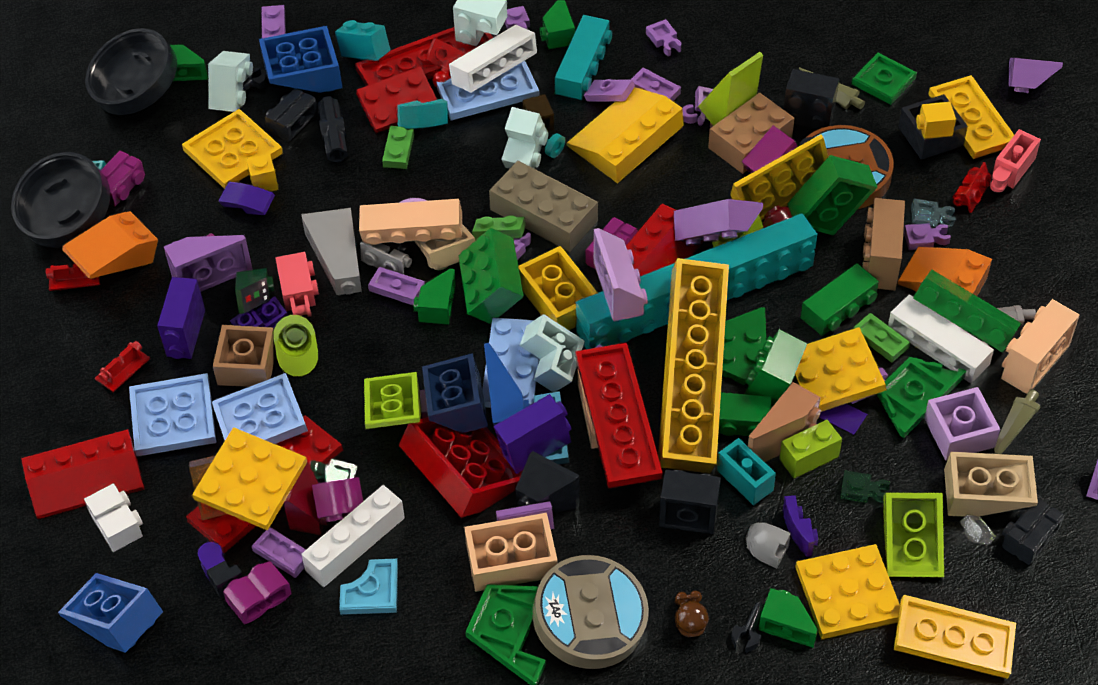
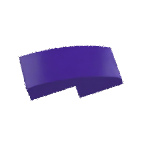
(248, 197)
(265, 316)
(800, 528)

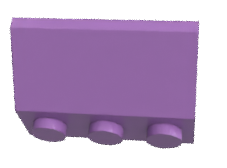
(715, 220)

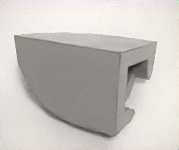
(767, 543)

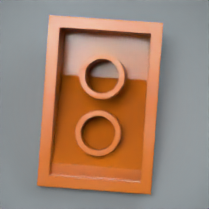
(112, 246)
(958, 265)

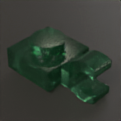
(334, 470)

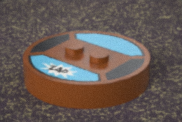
(862, 147)

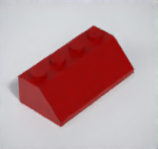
(655, 243)
(67, 475)

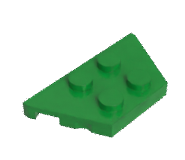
(742, 341)
(911, 389)

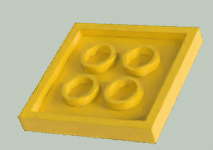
(227, 145)
(839, 369)
(250, 478)
(848, 591)

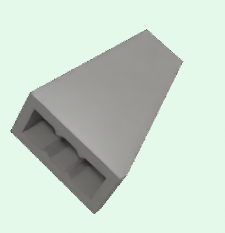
(335, 247)

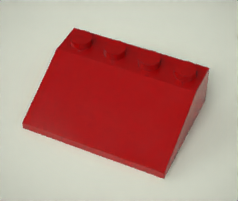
(461, 466)

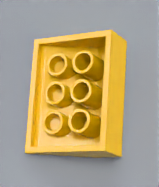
(628, 132)
(783, 177)

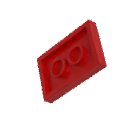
(382, 97)

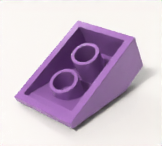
(208, 258)

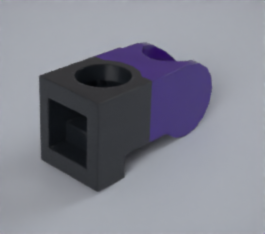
(216, 568)

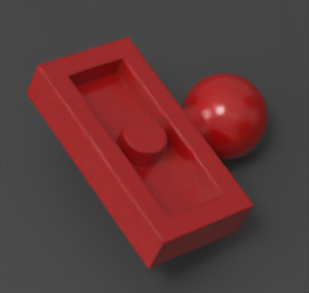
(442, 55)

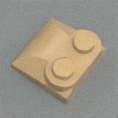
(442, 252)

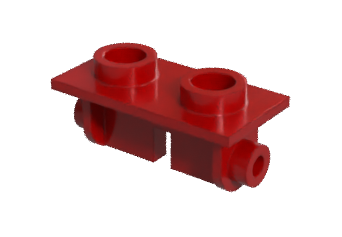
(973, 187)
(65, 278)
(122, 367)

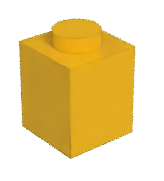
(936, 120)
(262, 172)

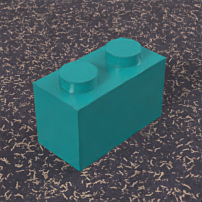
(362, 40)
(746, 471)

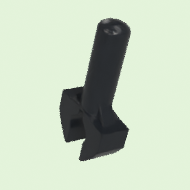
(253, 81)
(749, 629)

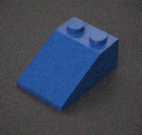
(504, 393)
(112, 611)

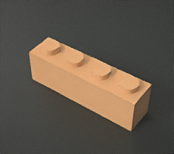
(410, 221)

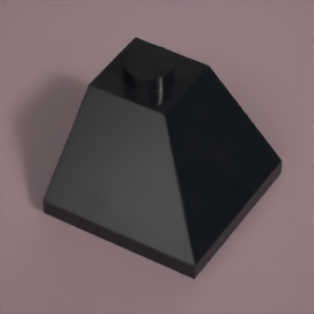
(545, 482)

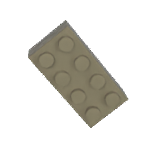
(547, 205)

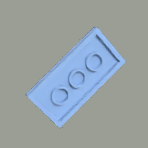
(502, 91)
(521, 364)

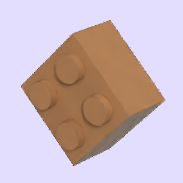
(244, 355)

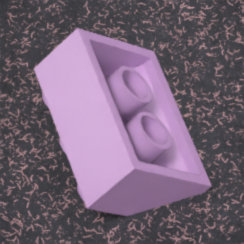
(618, 277)

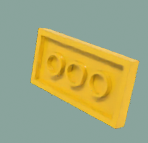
(986, 127)
(955, 636)

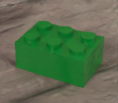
(833, 194)
(490, 275)

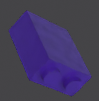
(181, 318)
(535, 428)

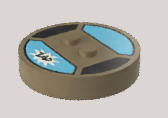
(590, 611)

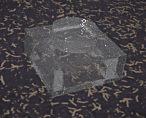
(977, 529)

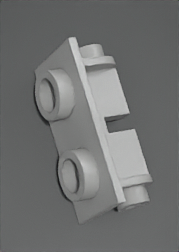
(378, 257)

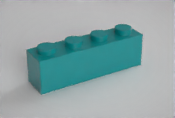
(582, 57)

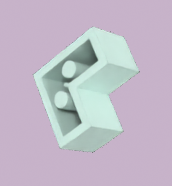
(476, 17)
(226, 80)
(525, 139)
(555, 349)

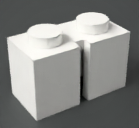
(113, 517)

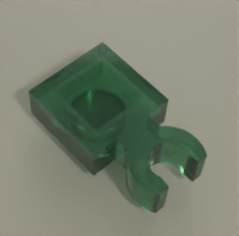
(860, 487)

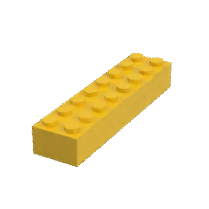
(693, 366)

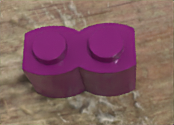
(337, 498)
(257, 592)

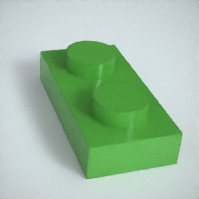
(398, 147)
(509, 225)
(882, 337)

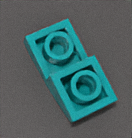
(422, 115)

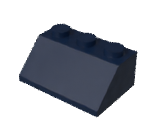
(455, 394)

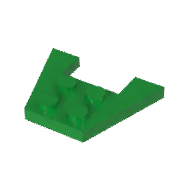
(502, 627)

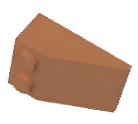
(790, 415)

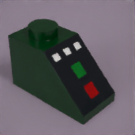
(253, 289)

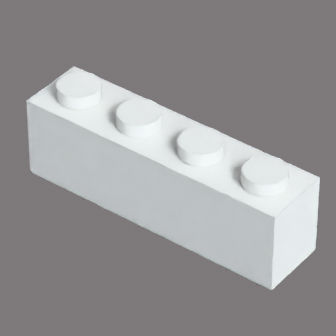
(493, 58)
(940, 338)
(353, 536)

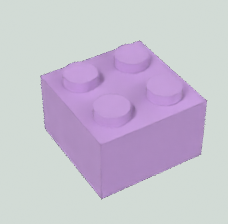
(962, 422)

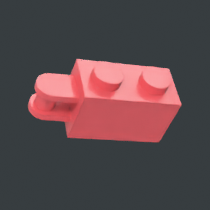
(1014, 160)
(296, 283)

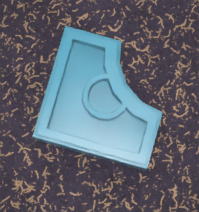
(373, 590)

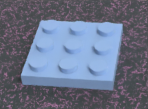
(262, 410)
(172, 414)

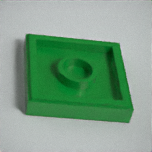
(884, 78)

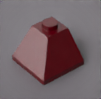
(301, 505)

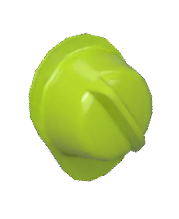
(295, 345)

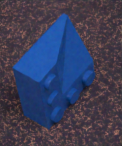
(302, 60)

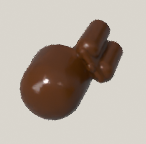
(691, 615)

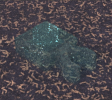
(928, 212)

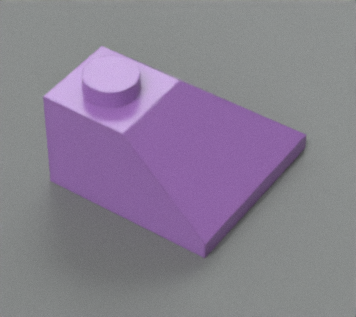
(1030, 73)

